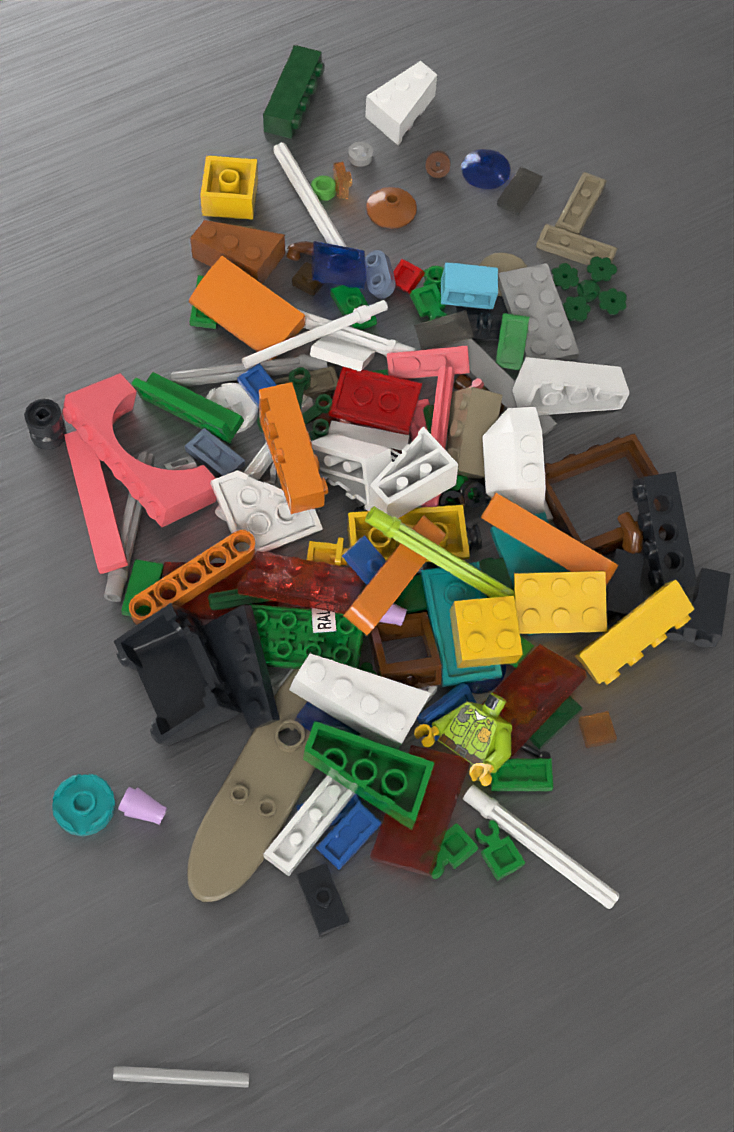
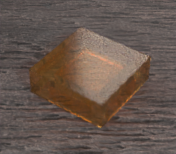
(597, 729)

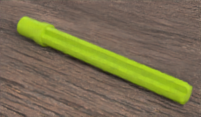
(400, 532)

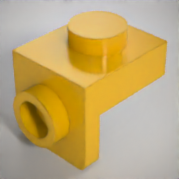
(327, 552)

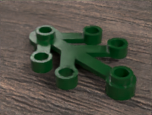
(316, 410)

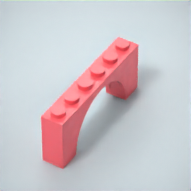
(162, 492)

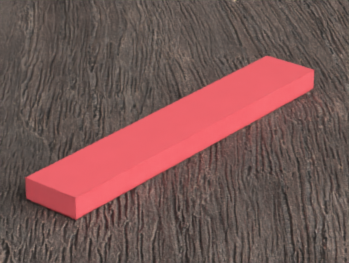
(96, 505)

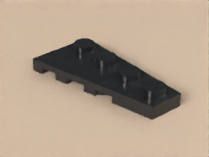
(244, 665)

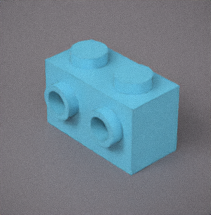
(469, 285)

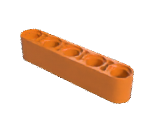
(545, 538)
(199, 565)
(390, 580)

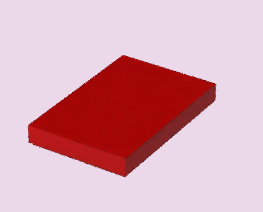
(375, 400)

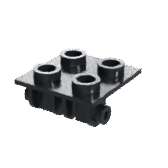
(486, 322)

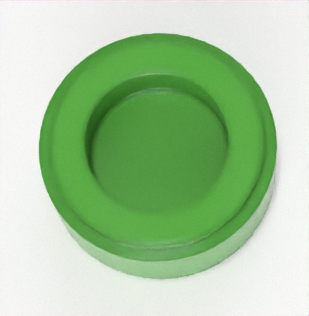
(324, 187)

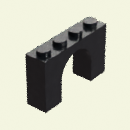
(708, 600)

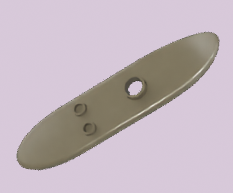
(250, 804)

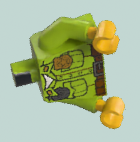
(474, 734)

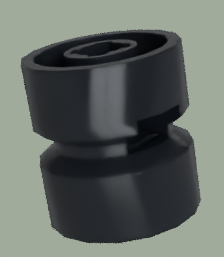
(45, 424)

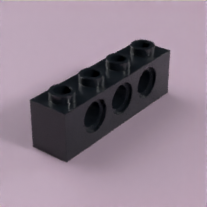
(670, 517)

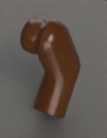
(297, 248)

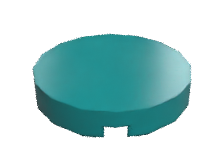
(83, 804)

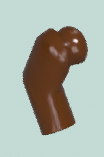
(632, 535)

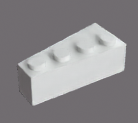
(569, 387)
(360, 699)

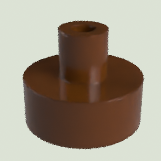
(438, 170)

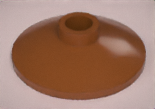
(391, 207)

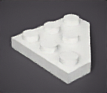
(262, 512)

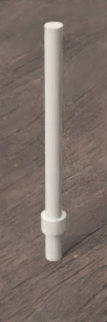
(359, 315)

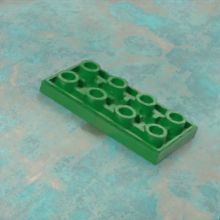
(289, 638)

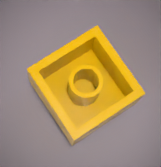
(229, 187)
(485, 632)

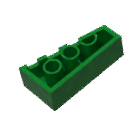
(372, 770)

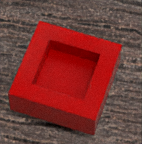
(407, 276)

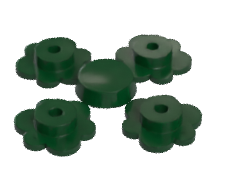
(589, 290)

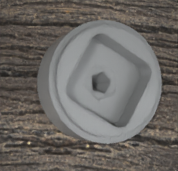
(360, 154)

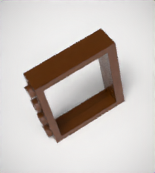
(592, 458)

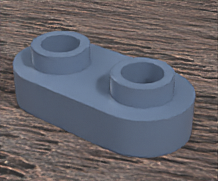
(379, 270)

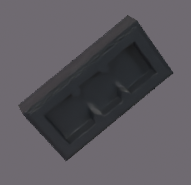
(323, 899)

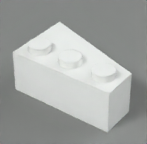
(414, 477)

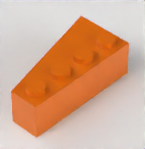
(291, 448)

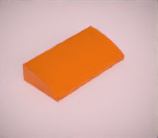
(246, 307)

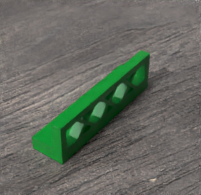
(189, 406)

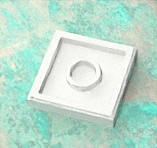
(342, 353)

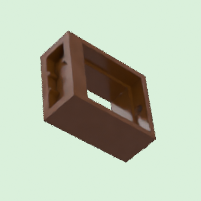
(424, 671)

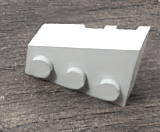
(401, 100)
(351, 464)

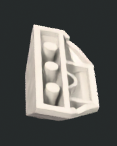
(516, 459)

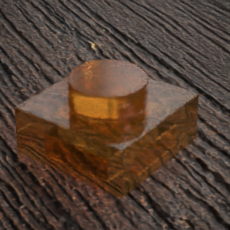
(343, 180)

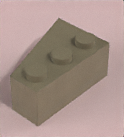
(469, 419)

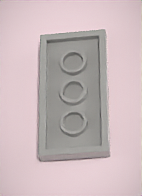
(534, 294)

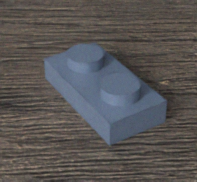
(214, 454)

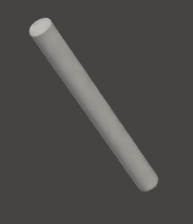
(181, 1076)

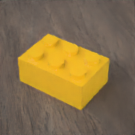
(561, 602)

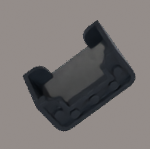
(178, 674)

